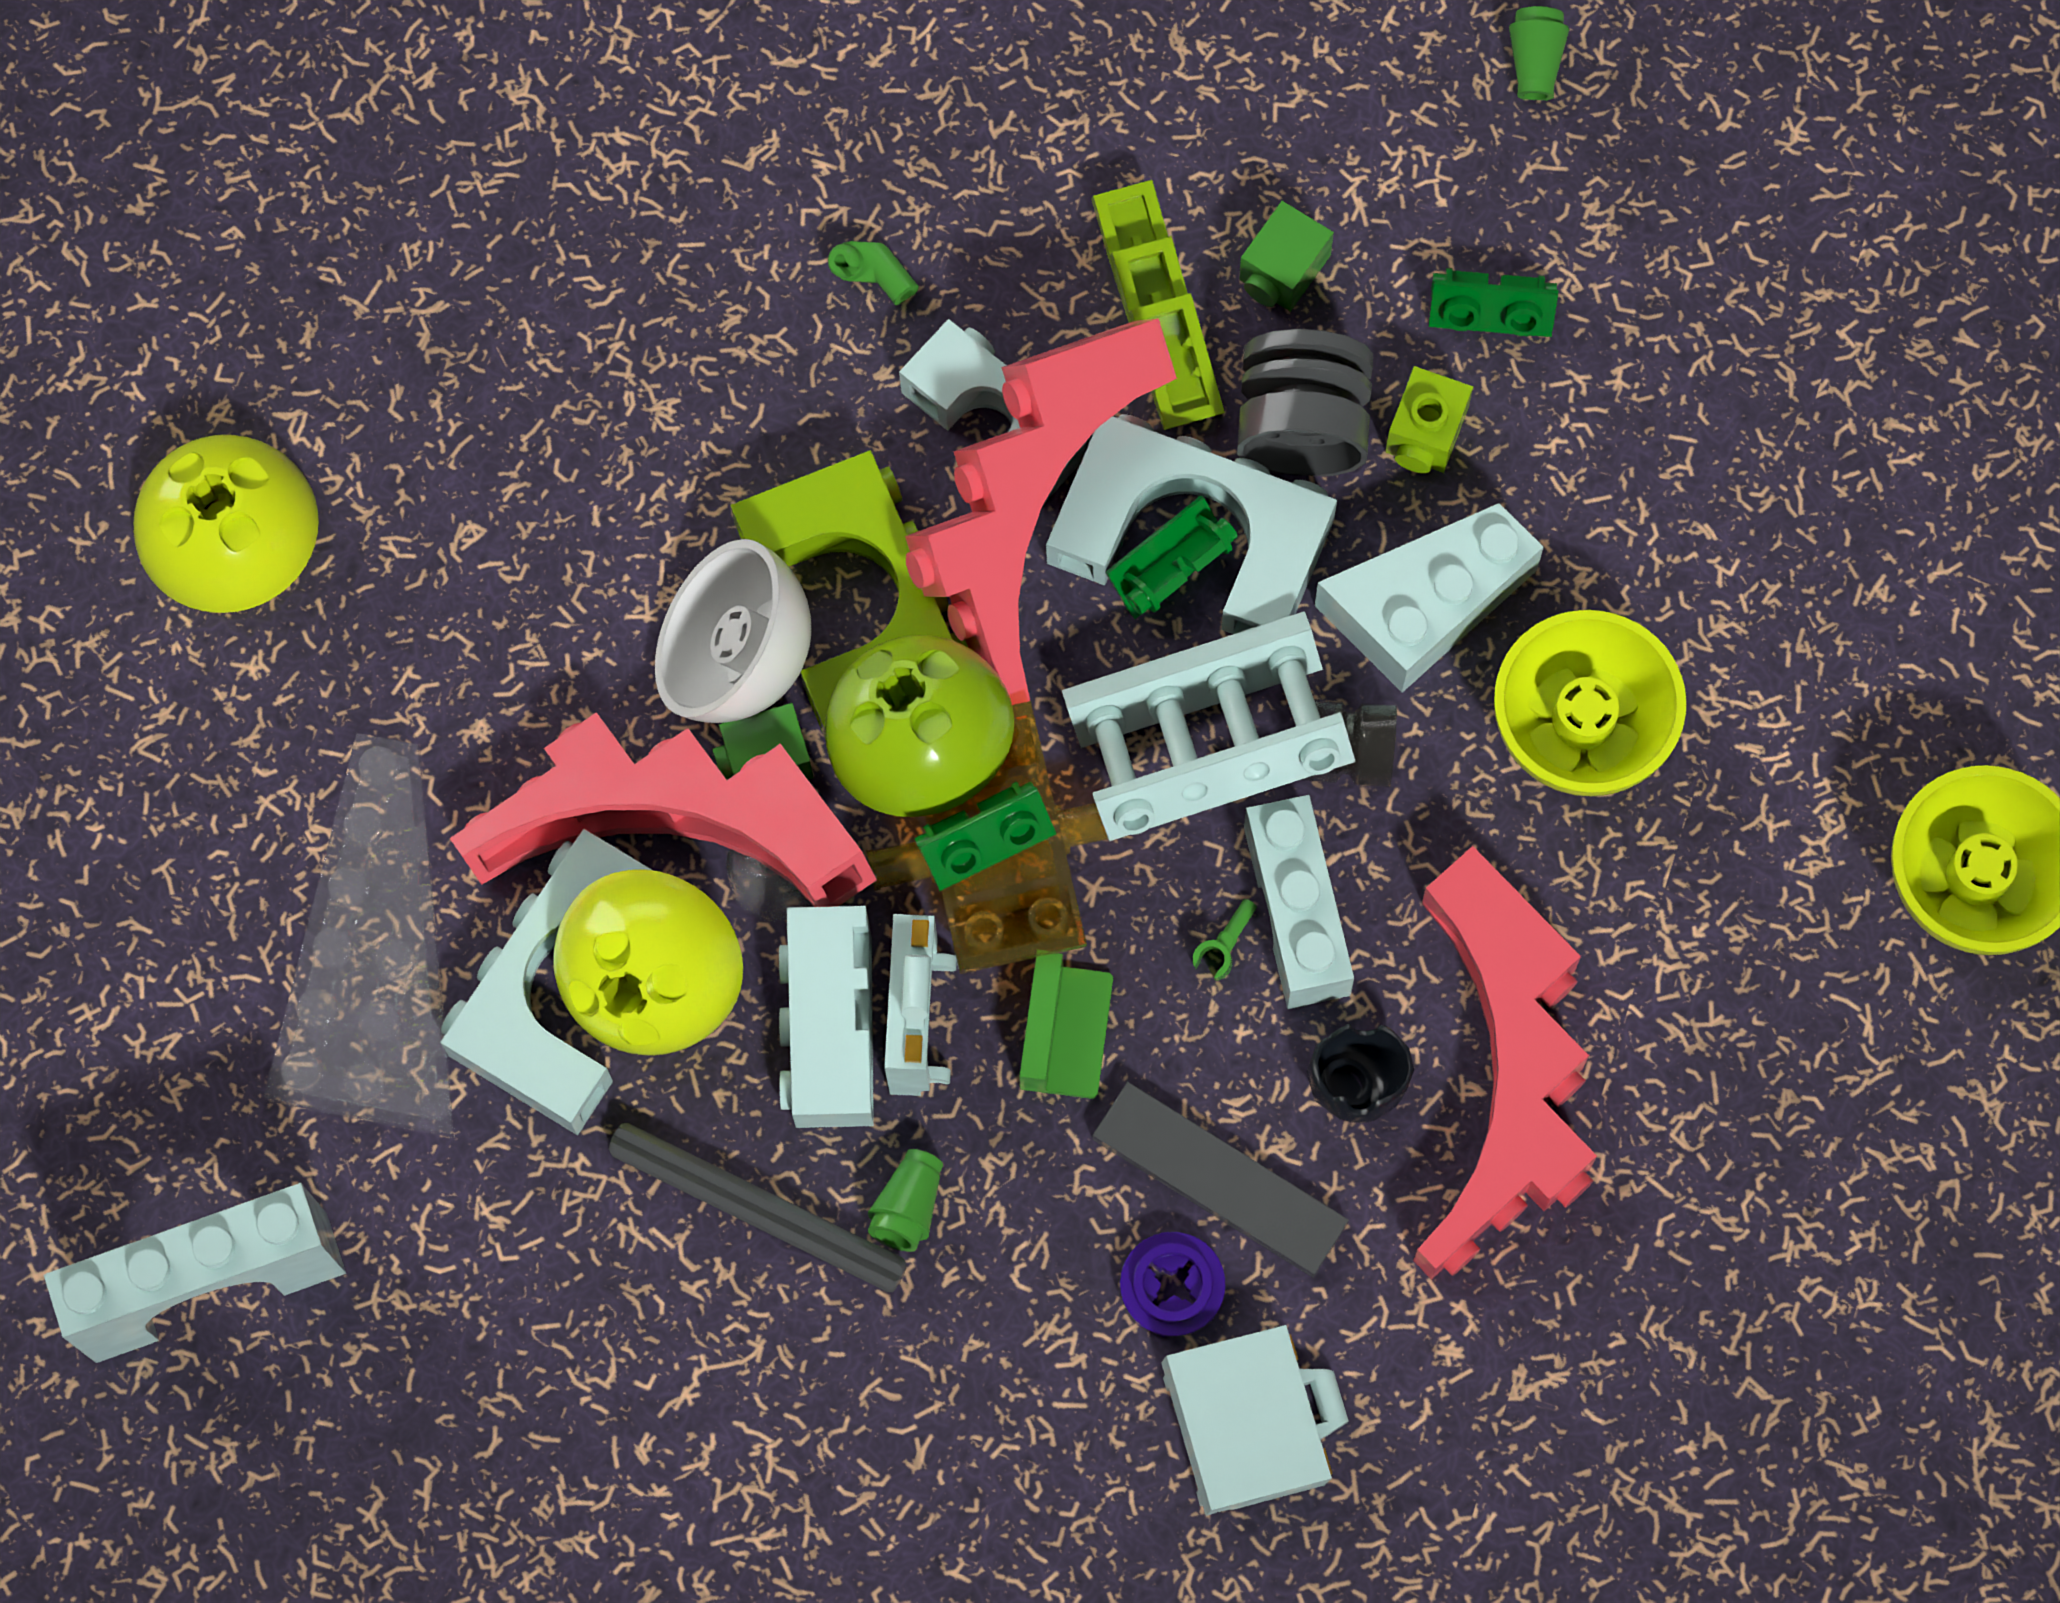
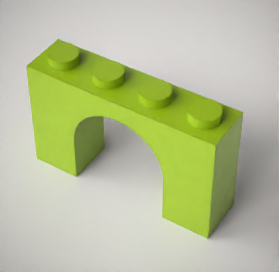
(852, 512)

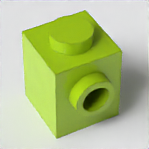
(1428, 421)

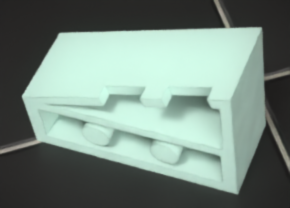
(1430, 592)
(828, 1017)

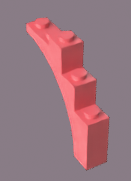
(1007, 479)
(678, 791)
(1515, 967)

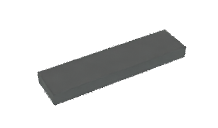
(1220, 1179)

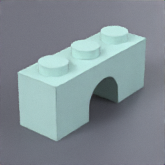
(960, 374)
(1299, 901)

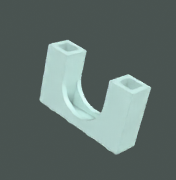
(1134, 467)
(496, 1026)
(111, 1298)

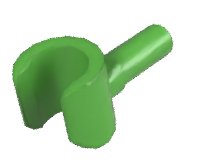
(1226, 939)

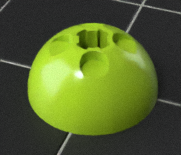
(940, 742)

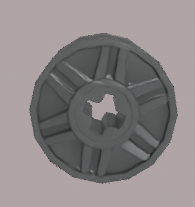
(1305, 402)

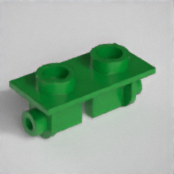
(1514, 307)
(1170, 556)
(1004, 827)

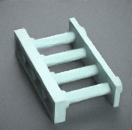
(1192, 681)

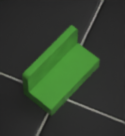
(1065, 1029)

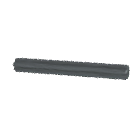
(757, 1207)

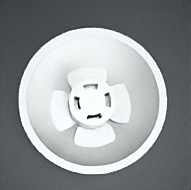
(733, 635)

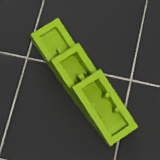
(1154, 288)

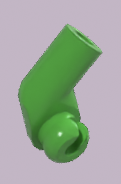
(872, 264)

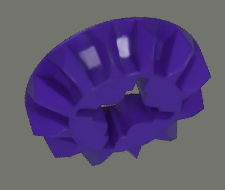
(1170, 1253)

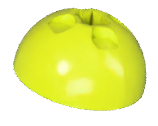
(231, 551)
(1589, 670)
(2011, 842)
(669, 946)

